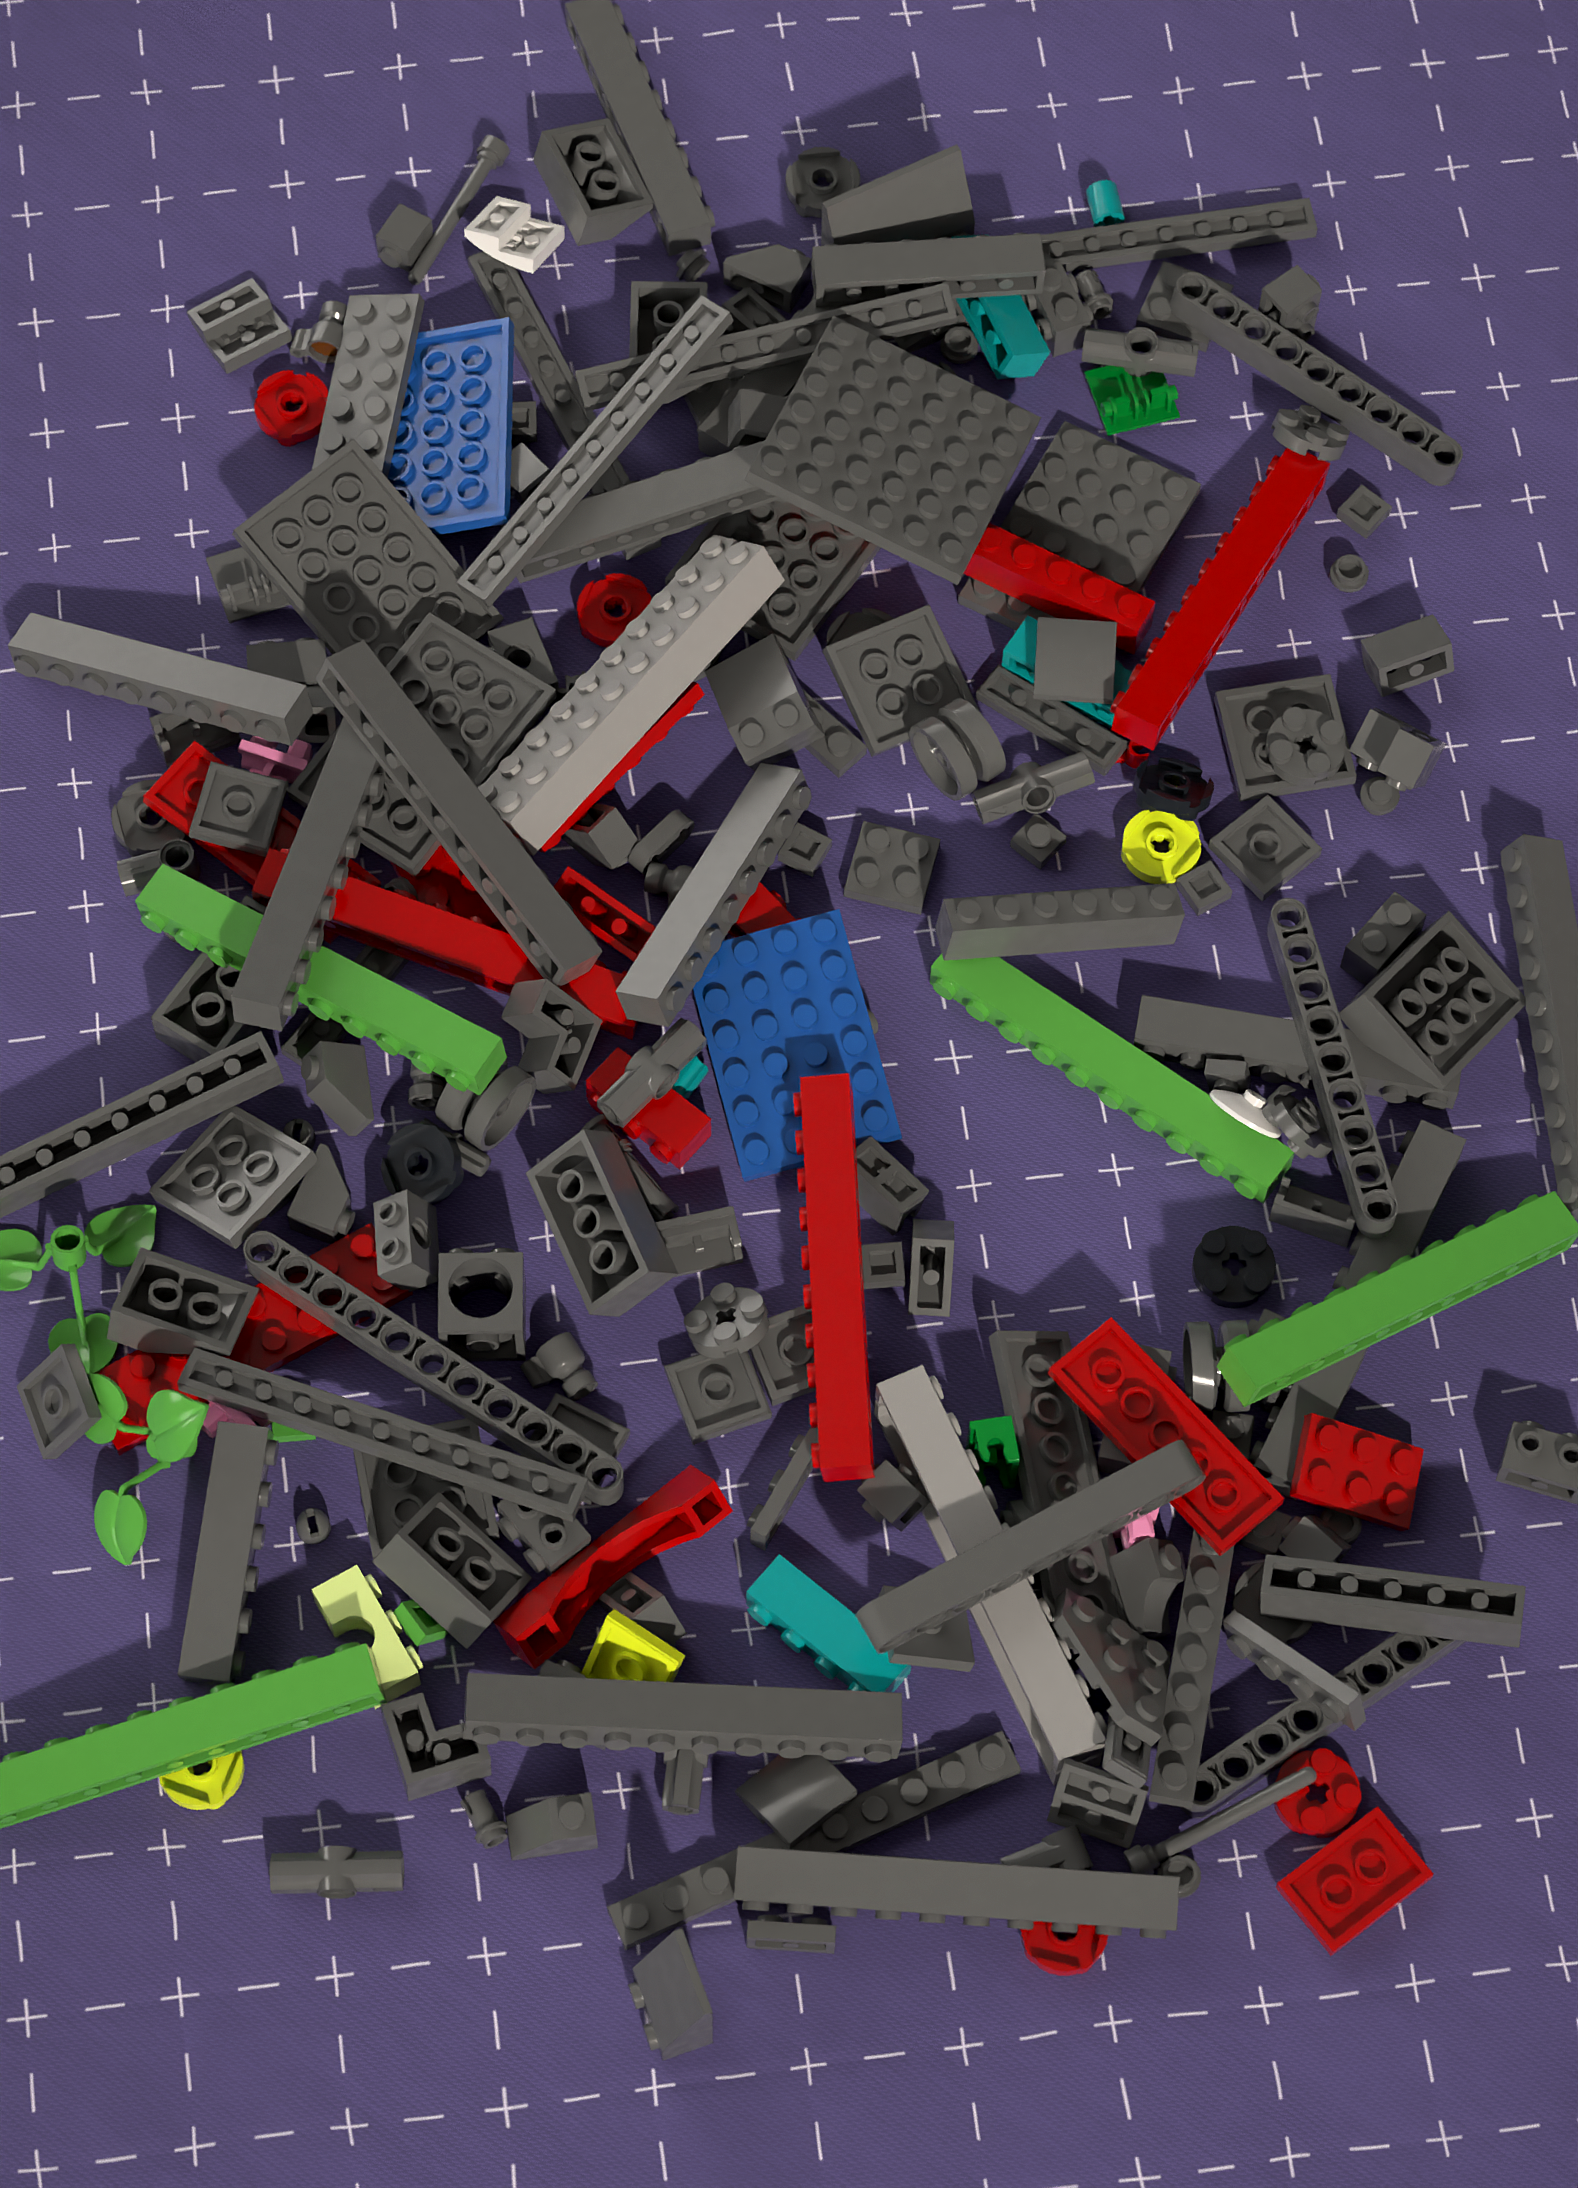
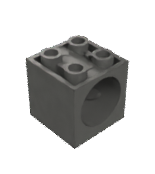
(487, 1338)

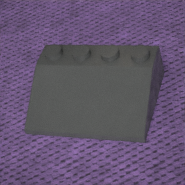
(911, 203)
(1434, 1003)

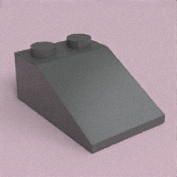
(763, 704)
(178, 1307)
(672, 1998)

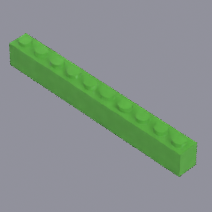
(336, 986)
(1115, 1071)
(1397, 1298)
(188, 1732)

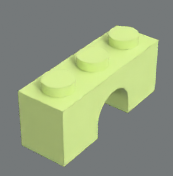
(352, 1603)

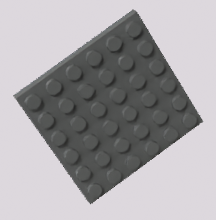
(893, 450)

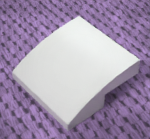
(512, 236)

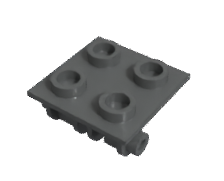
(243, 585)

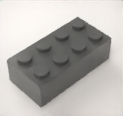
(199, 1009)
(601, 1223)

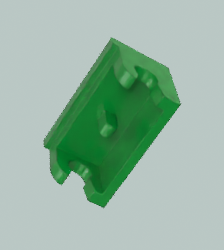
(995, 1446)

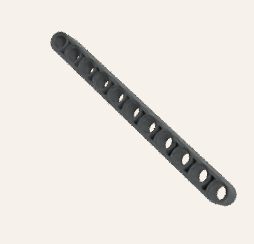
(422, 1350)

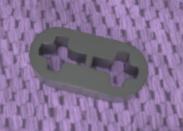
(661, 840)

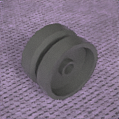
(957, 749)
(494, 1112)
(1201, 1362)

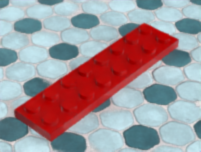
(270, 1336)

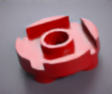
(271, 408)
(606, 594)
(1341, 1796)
(1059, 1956)

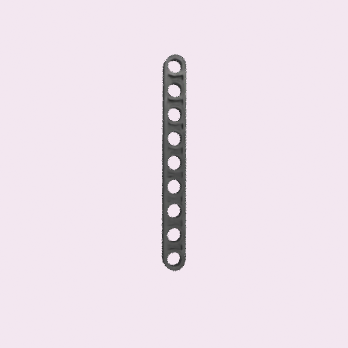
(1324, 394)
(1332, 1084)
(1030, 1546)
(1293, 1740)

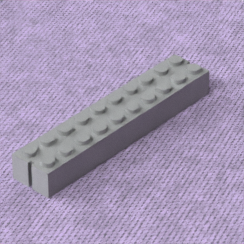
(629, 687)
(1014, 1620)

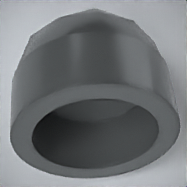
(307, 1133)
(322, 1522)

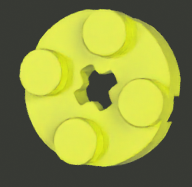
(1151, 865)
(210, 1788)

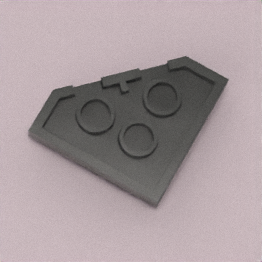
(1119, 1661)

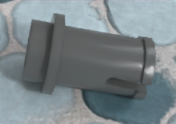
(1094, 294)
(484, 1819)

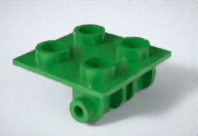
(1129, 400)

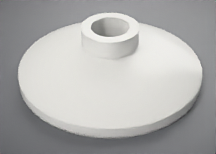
(1246, 1109)

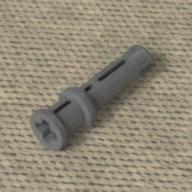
(655, 1198)

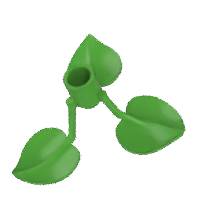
(114, 1234)
(173, 1435)

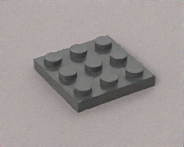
(896, 677)
(1245, 722)
(233, 1175)
(397, 1493)

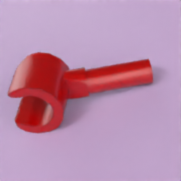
(1131, 758)

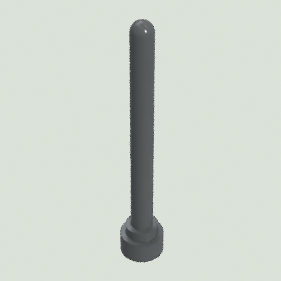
(491, 154)
(1147, 1858)

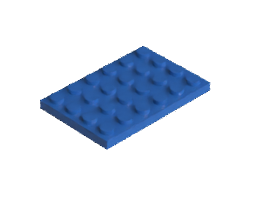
(458, 427)
(783, 1011)

